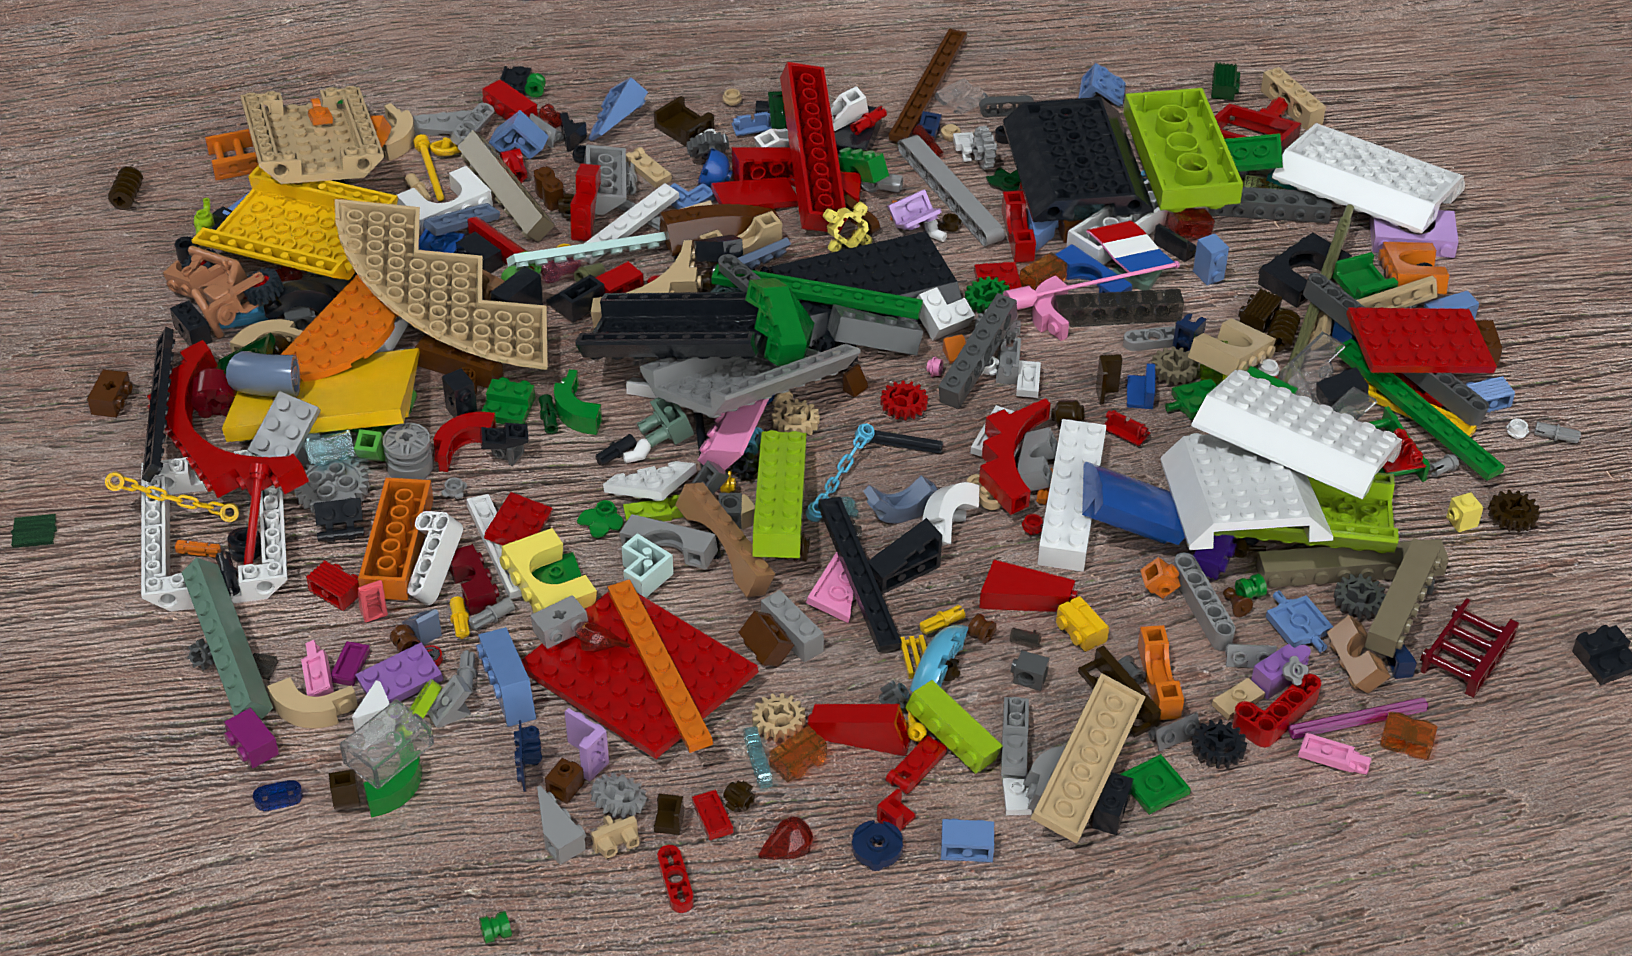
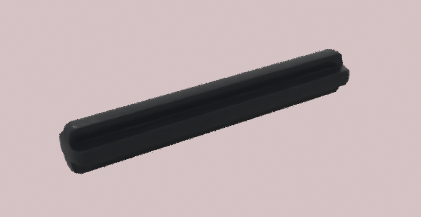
(907, 442)

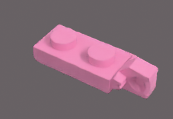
(316, 671)
(1333, 754)

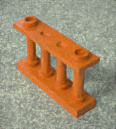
(236, 165)

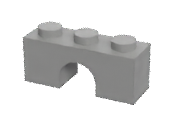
(1032, 463)
(798, 627)

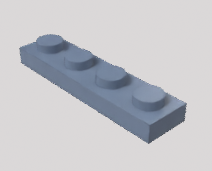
(458, 219)
(765, 254)

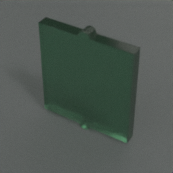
(33, 530)

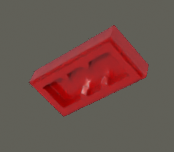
(712, 815)

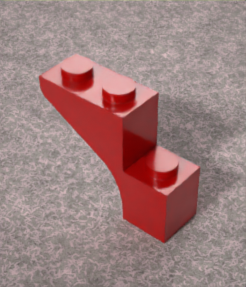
(584, 201)

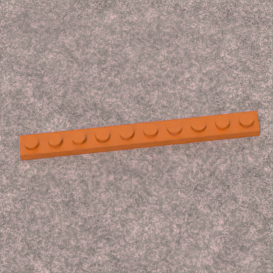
(660, 666)

